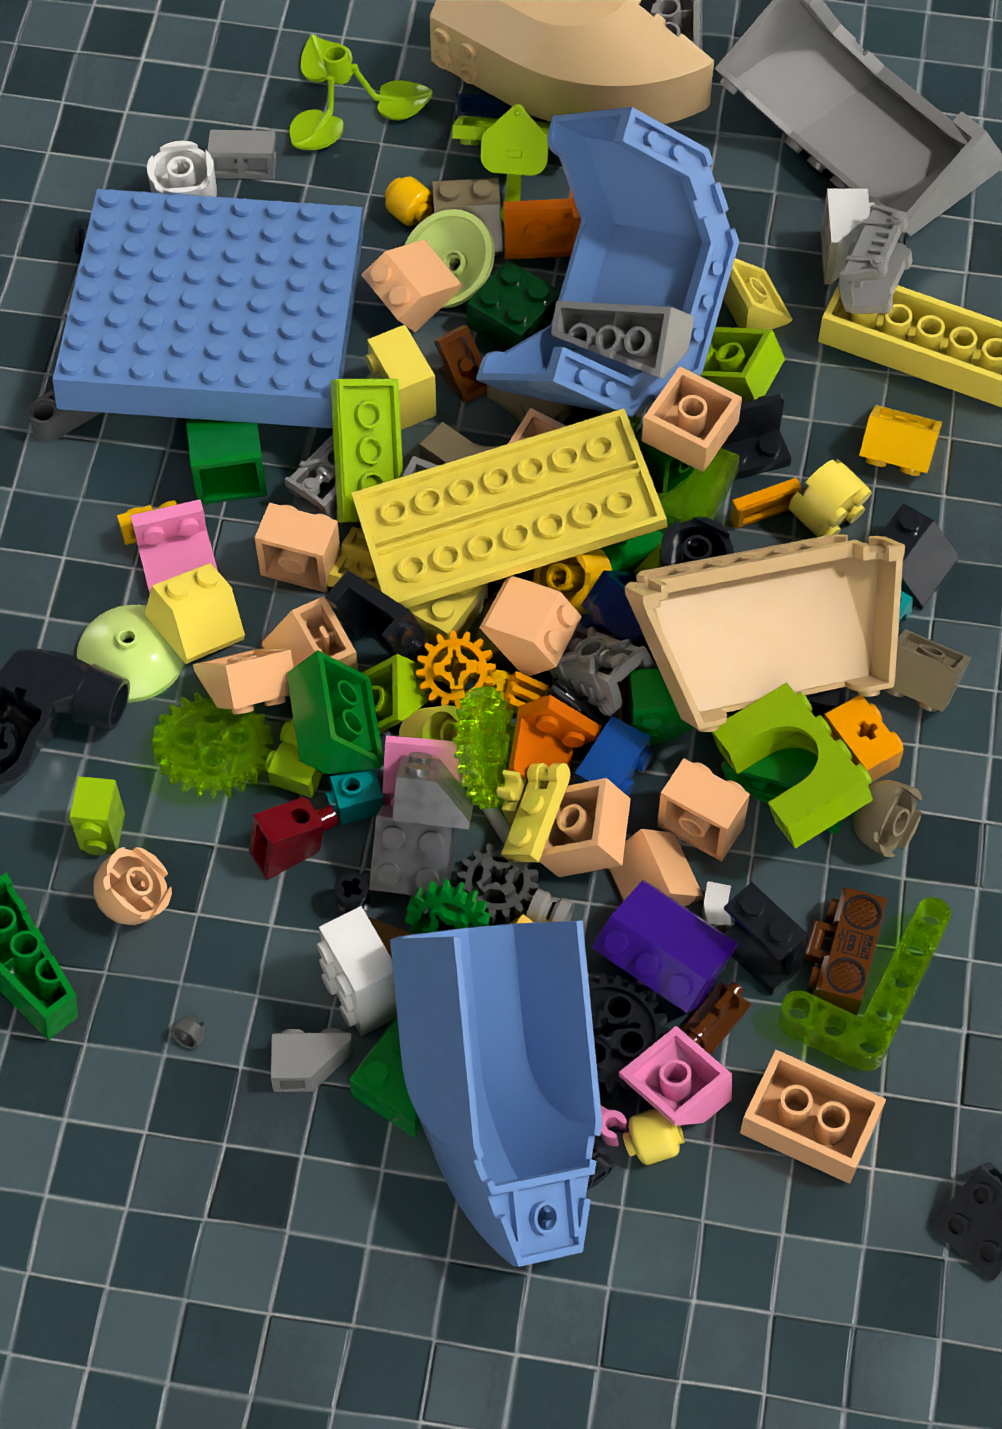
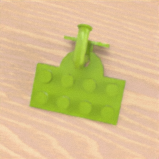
(508, 145)

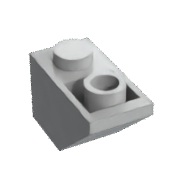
(307, 1059)

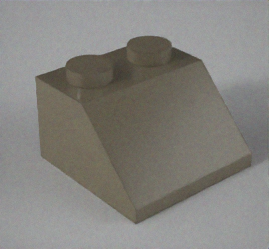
(475, 196)
(927, 671)

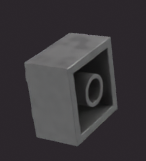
(409, 854)

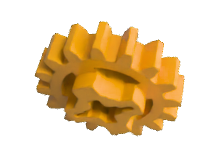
(439, 671)

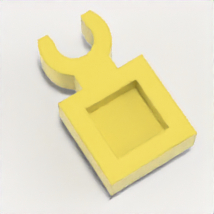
(512, 794)

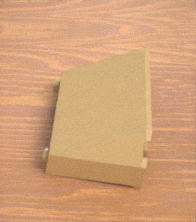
(770, 616)

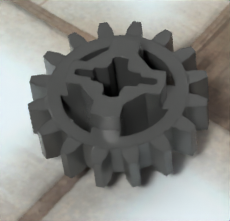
(495, 868)

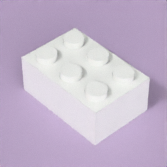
(358, 971)

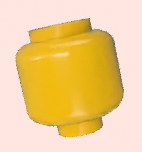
(408, 200)

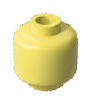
(652, 1137)

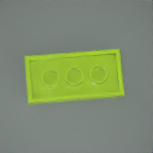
(364, 438)

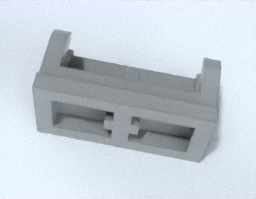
(243, 154)

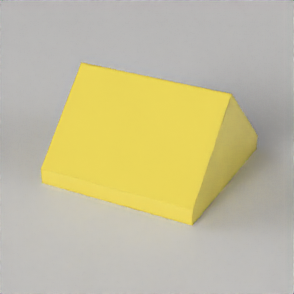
(754, 298)

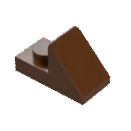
(460, 363)

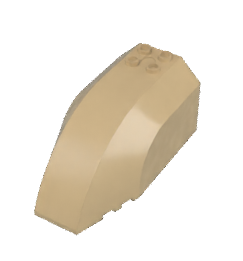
(572, 56)

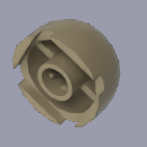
(888, 818)

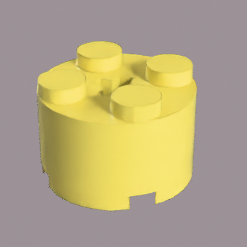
(830, 499)

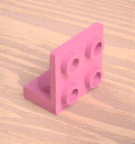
(172, 541)

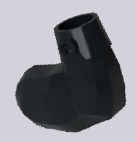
(40, 692)

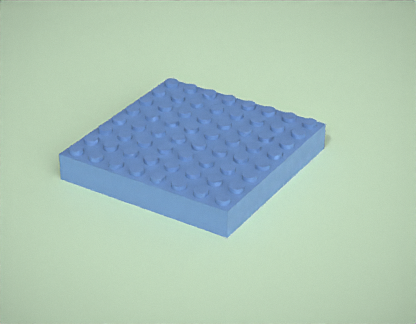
(210, 308)

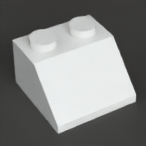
(840, 227)

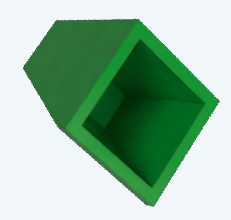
(225, 460)

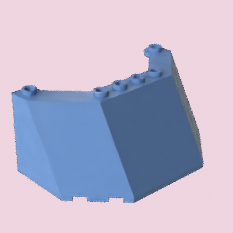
(645, 237)

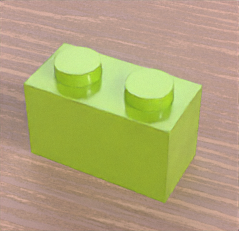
(97, 815)

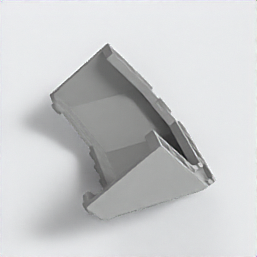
(856, 113)

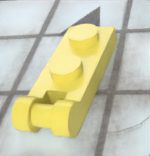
(536, 812)

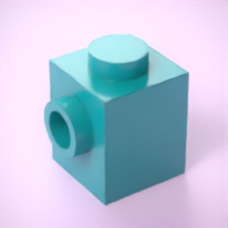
(355, 795)

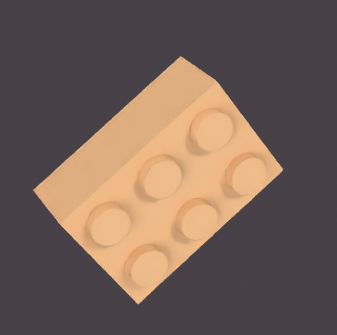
(812, 1116)

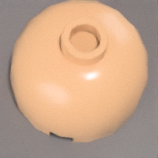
(131, 886)

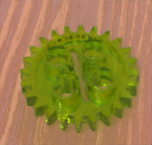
(483, 744)
(211, 745)

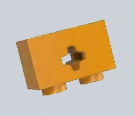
(866, 736)

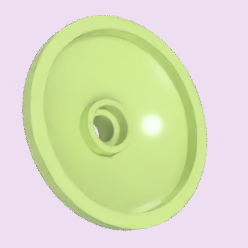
(463, 239)
(145, 662)

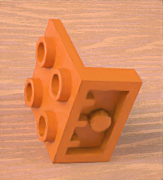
(548, 734)

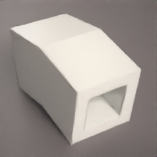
(713, 907)

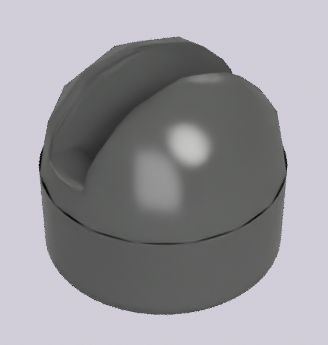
(189, 1032)

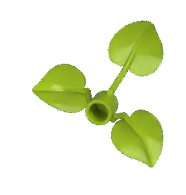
(333, 62)

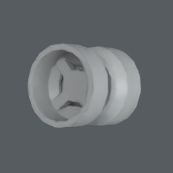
(547, 909)

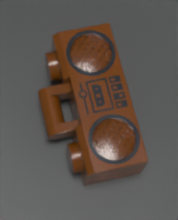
(855, 934)

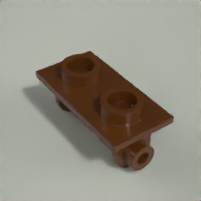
(717, 1016)

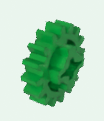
(447, 910)

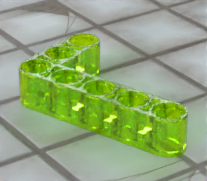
(886, 998)

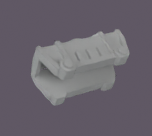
(875, 262)
(311, 473)
(595, 650)

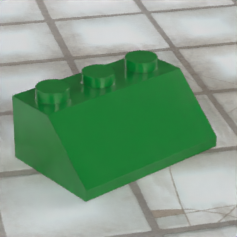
(334, 716)

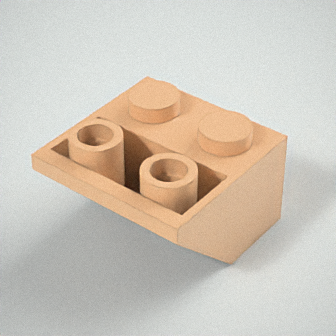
(312, 629)

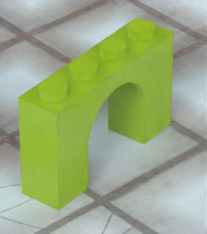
(786, 721)

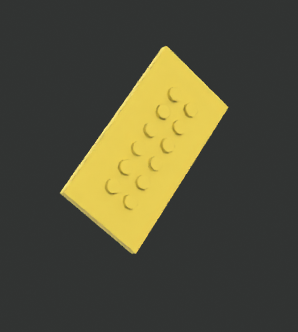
(509, 510)

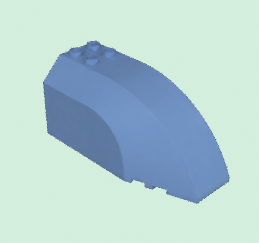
(505, 1076)

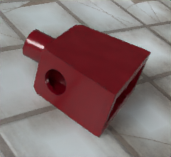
(288, 835)

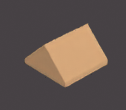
(660, 862)

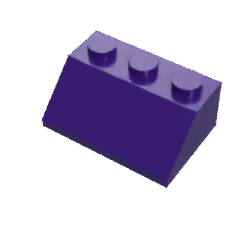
(665, 946)

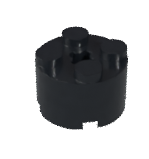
(694, 541)

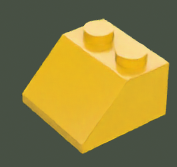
(900, 440)

